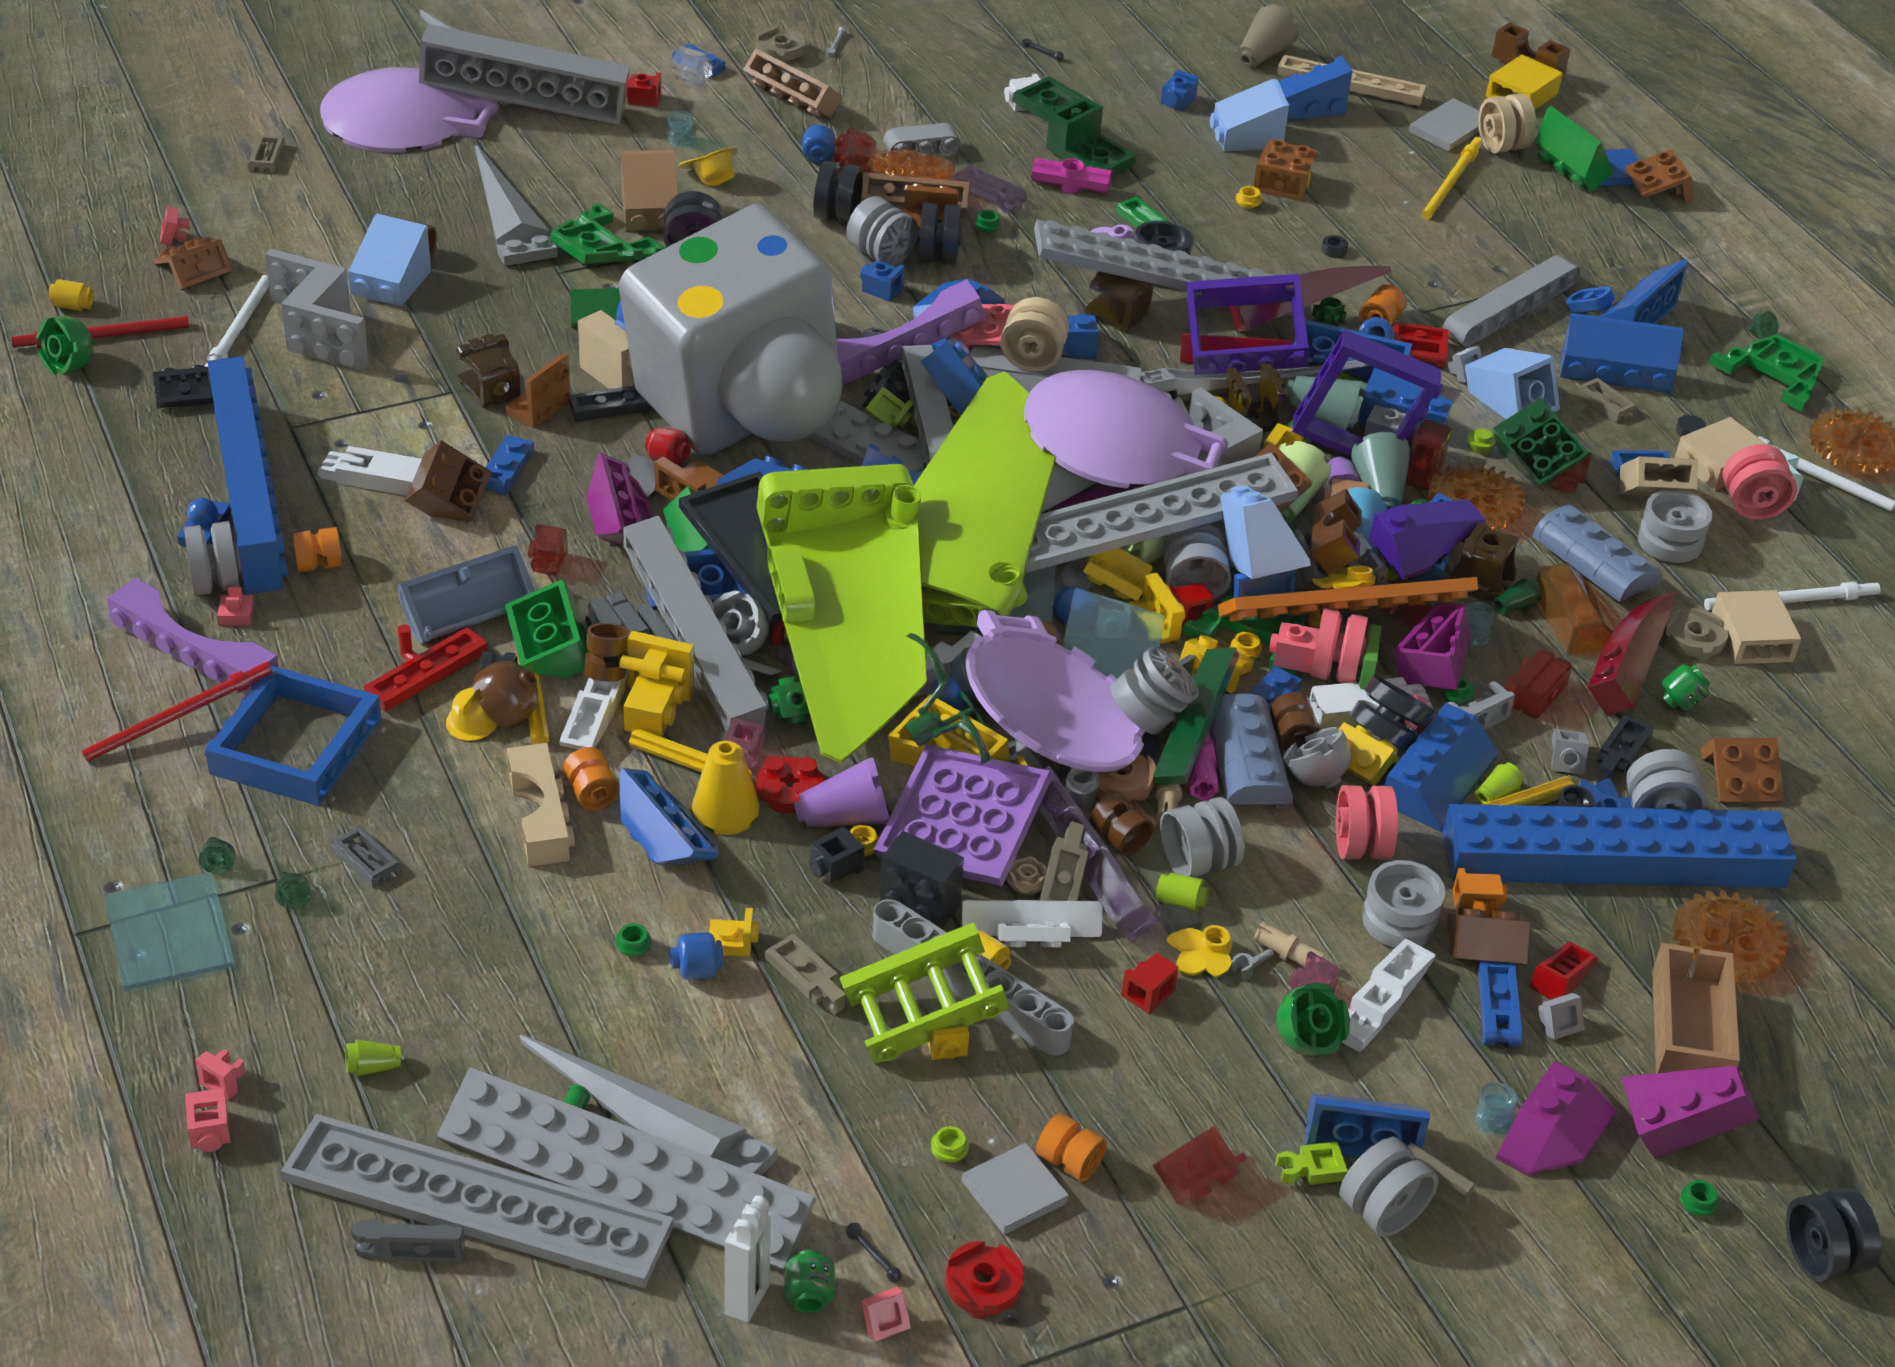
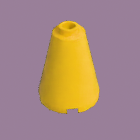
(725, 791)

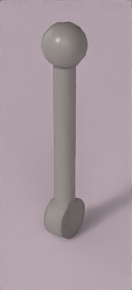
(831, 52)

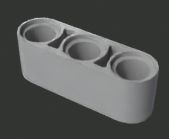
(932, 138)

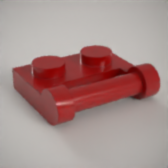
(1430, 340)

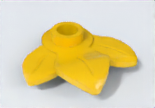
(1347, 578)
(1202, 950)

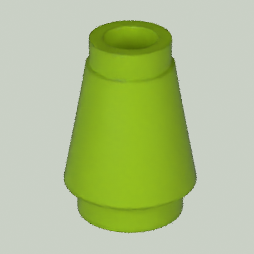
(1502, 782)
(371, 1057)

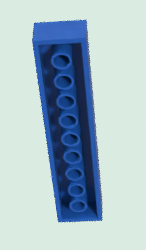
(247, 476)
(1619, 845)

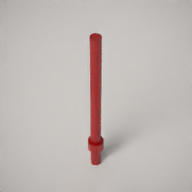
(113, 330)
(238, 682)

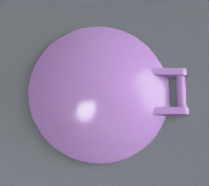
(394, 111)
(1117, 429)
(1049, 695)

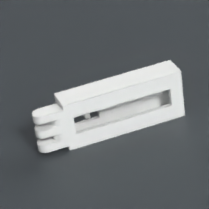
(370, 470)
(1335, 702)
(748, 1260)

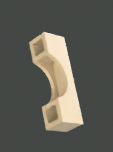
(544, 831)

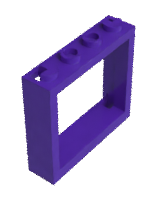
(1247, 292)
(1379, 357)

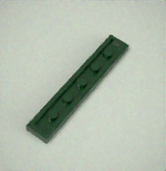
(1195, 720)

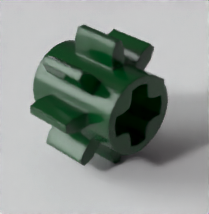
(1329, 312)

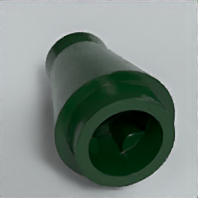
(1521, 595)

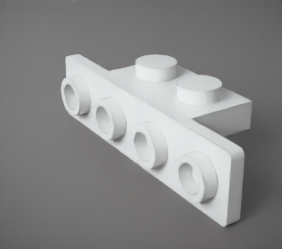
(1034, 920)

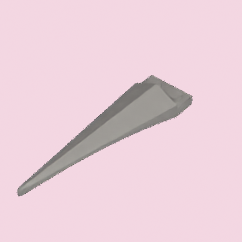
(516, 228)
(1183, 382)
(659, 1113)

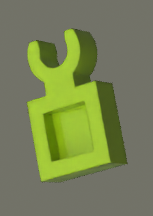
(1317, 1162)

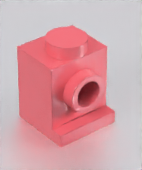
(211, 1127)

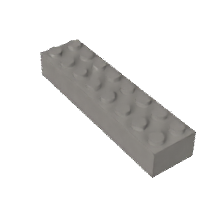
(523, 74)

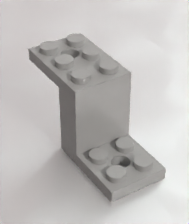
(317, 309)
(1217, 417)

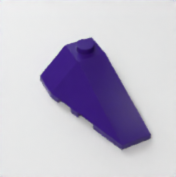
(1419, 534)

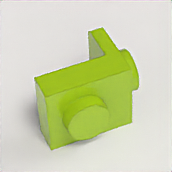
(889, 409)

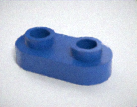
(1591, 299)

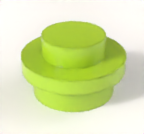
(1481, 441)
(949, 1144)

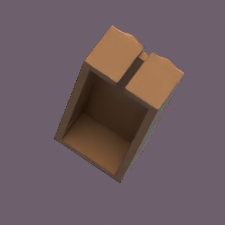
(1695, 1013)

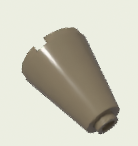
(1268, 35)

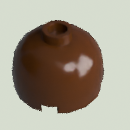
(507, 692)

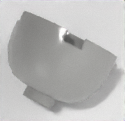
(743, 620)
(1320, 759)

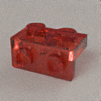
(854, 149)
(1198, 1164)

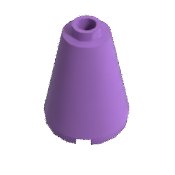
(845, 799)

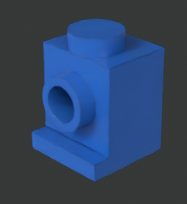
(1179, 90)
(882, 280)

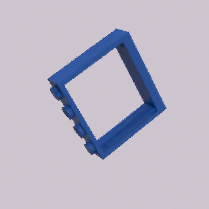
(282, 779)

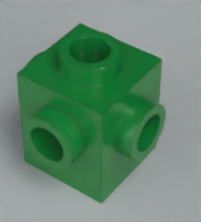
(781, 703)

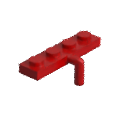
(424, 668)

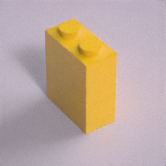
(1525, 77)

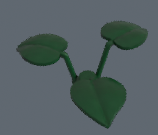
(930, 725)

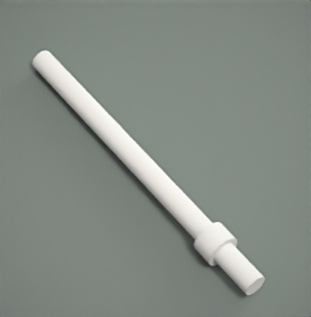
(241, 319)
(1840, 482)
(1846, 591)

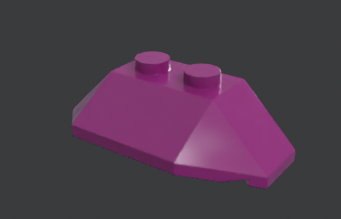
(615, 499)
(1557, 1122)

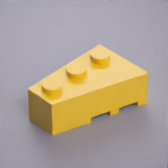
(906, 751)

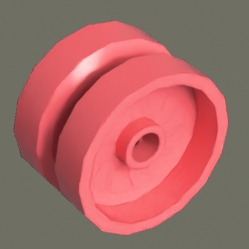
(1759, 482)
(1339, 647)
(1366, 822)

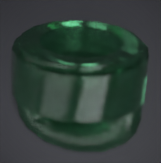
(1764, 325)
(217, 856)
(292, 890)

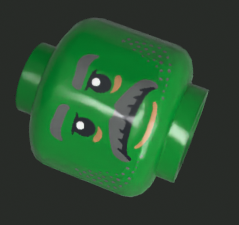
(1685, 687)
(809, 1281)

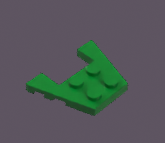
(593, 243)
(1780, 359)
(1211, 623)

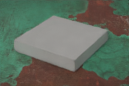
(1014, 1188)

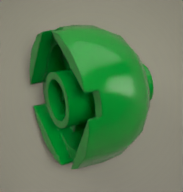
(65, 344)
(1313, 1020)

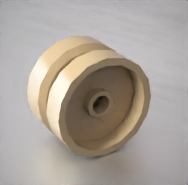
(1507, 123)
(1035, 334)

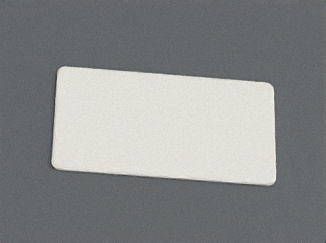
(759, 667)

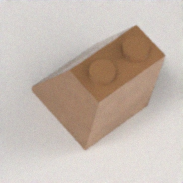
(647, 187)

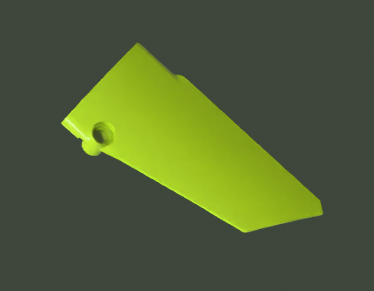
(981, 508)
(848, 593)

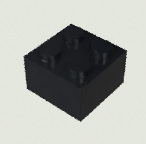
(922, 878)

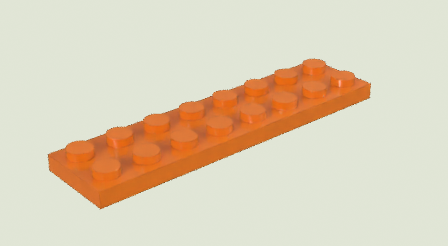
(1356, 598)

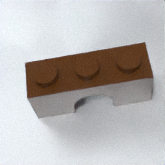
(1513, 41)
(1332, 532)

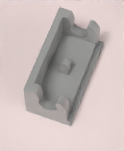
(1490, 708)

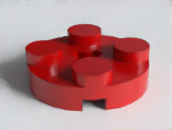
(777, 772)
(979, 1297)

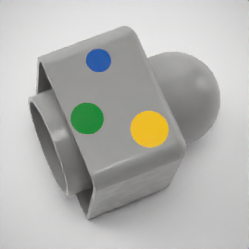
(735, 333)

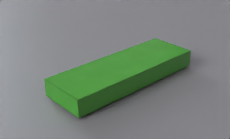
(1370, 655)

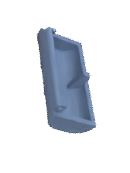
(1596, 553)
(464, 593)
(1249, 752)

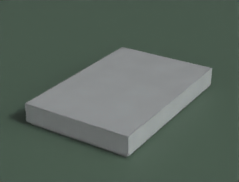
(1447, 125)

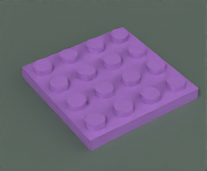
(968, 809)

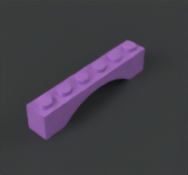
(948, 314)
(140, 612)

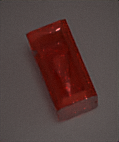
(1427, 453)
(1538, 682)

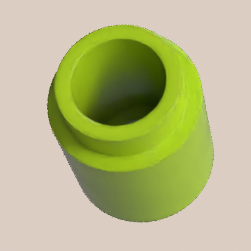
(1182, 891)

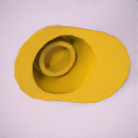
(714, 167)
(467, 718)

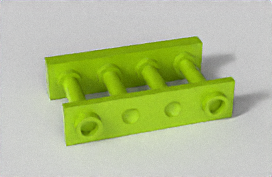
(913, 964)

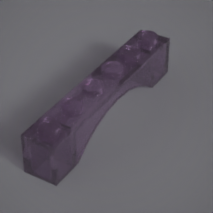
(1101, 868)

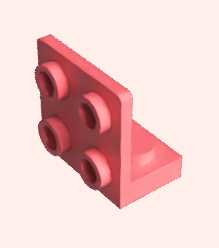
(988, 330)

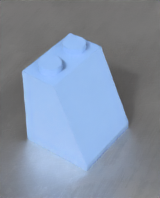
(1251, 118)
(390, 260)
(1513, 380)
(1259, 535)

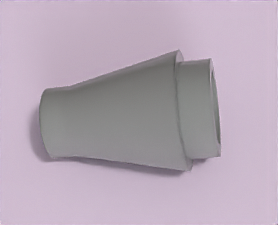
(1083, 787)

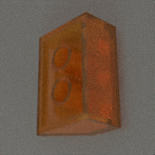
(1573, 609)

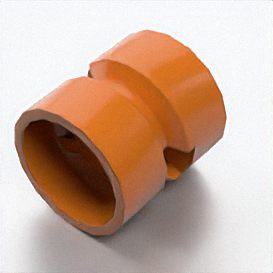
(1385, 303)
(317, 549)
(591, 778)
(1067, 1144)

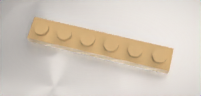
(1362, 82)

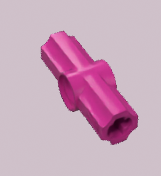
(1071, 175)
(1203, 778)

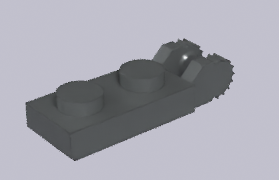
(409, 1242)

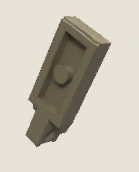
(1065, 866)
(807, 973)

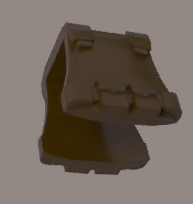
(1122, 300)
(493, 370)
(1270, 396)
(1489, 558)

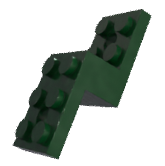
(1073, 125)

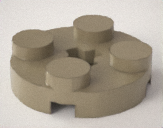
(782, 44)
(1681, 637)

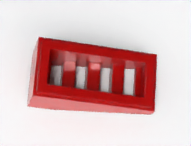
(1559, 974)

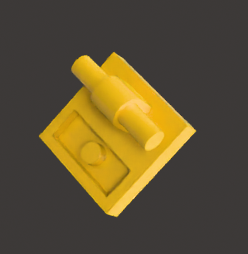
(659, 658)

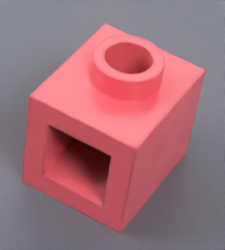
(1294, 647)

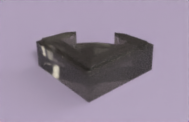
(1176, 918)

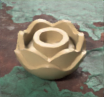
(1026, 875)

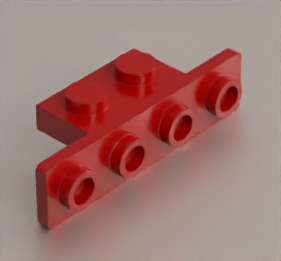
(1213, 342)

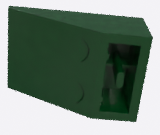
(1538, 443)

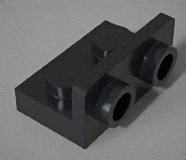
(891, 379)
(182, 386)

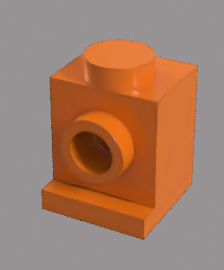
(1479, 892)

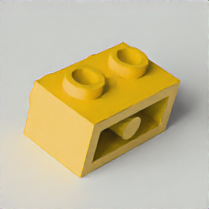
(652, 704)

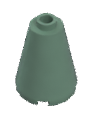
(1339, 406)
(1383, 465)

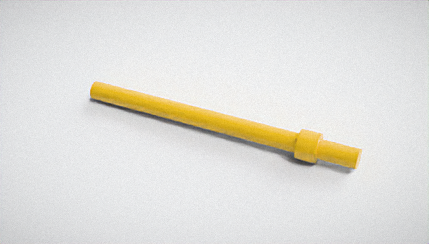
(1467, 155)

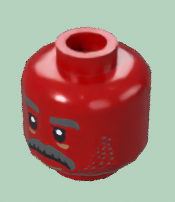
(668, 443)

